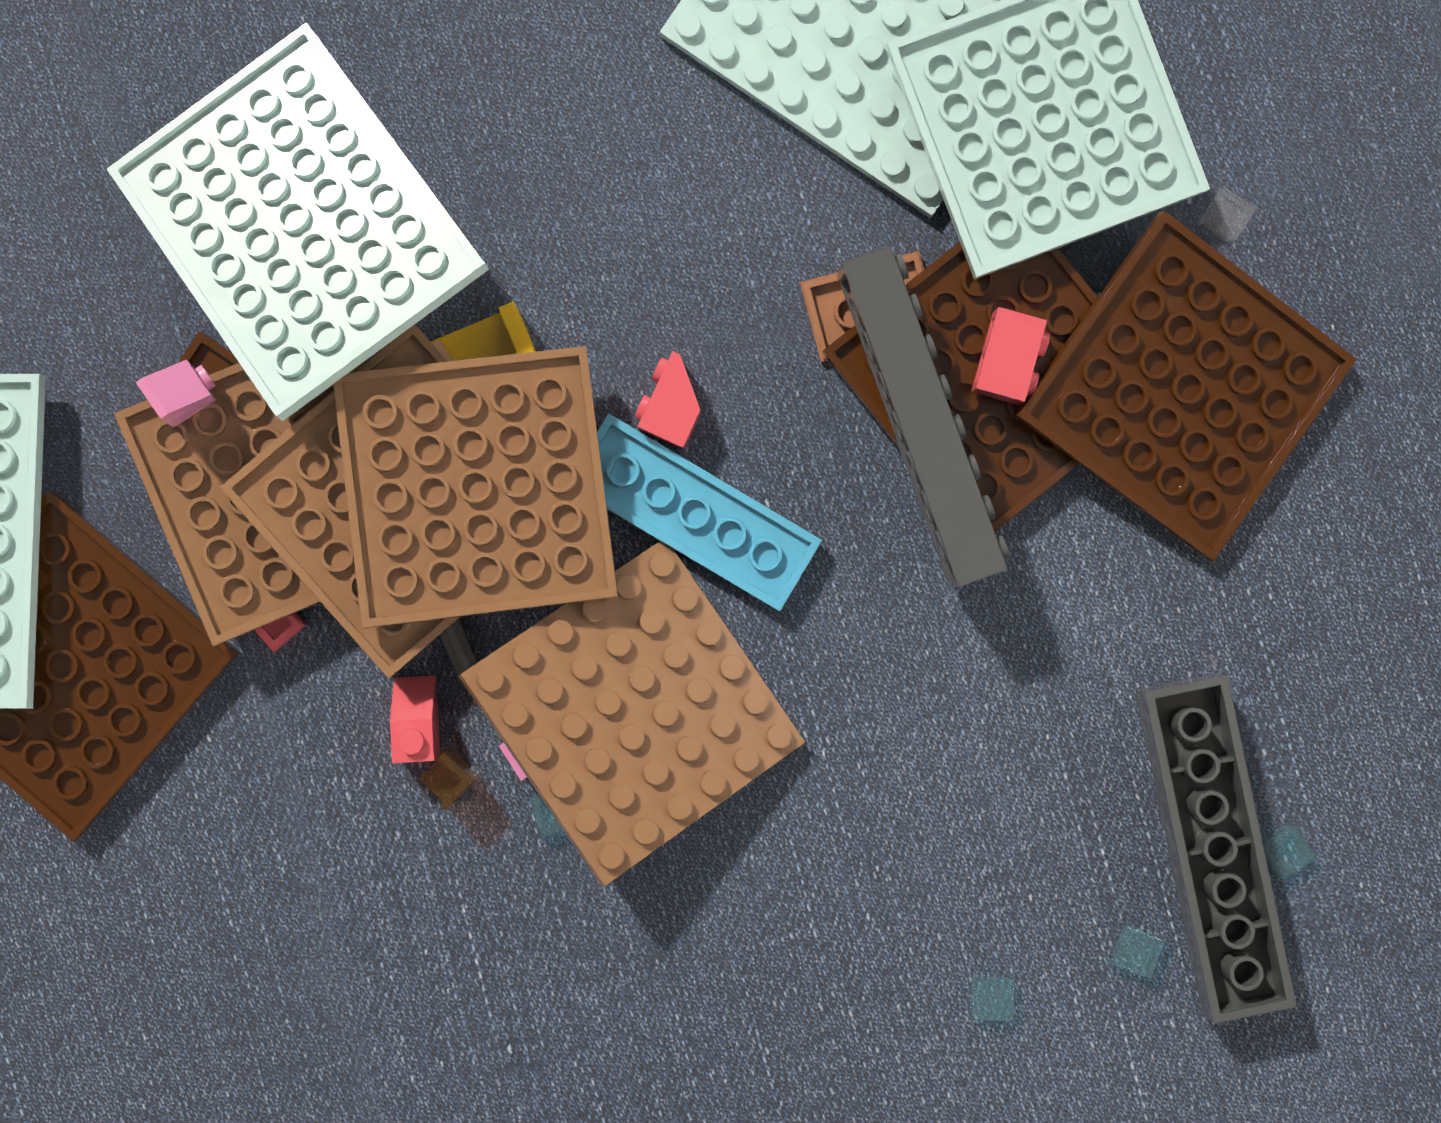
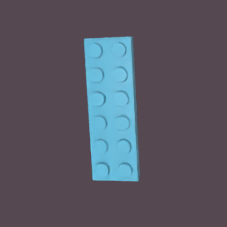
(701, 515)

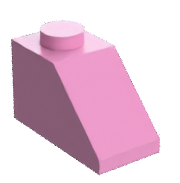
(178, 391)

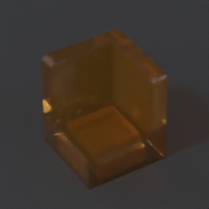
(449, 778)

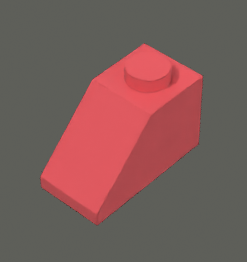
(414, 719)

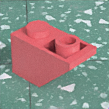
(673, 405)

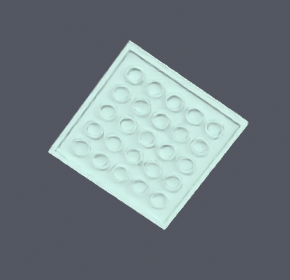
(1045, 124)

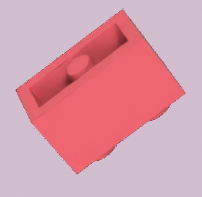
(1010, 356)

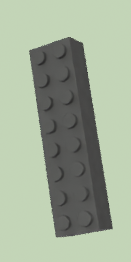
(922, 418)
(1215, 848)

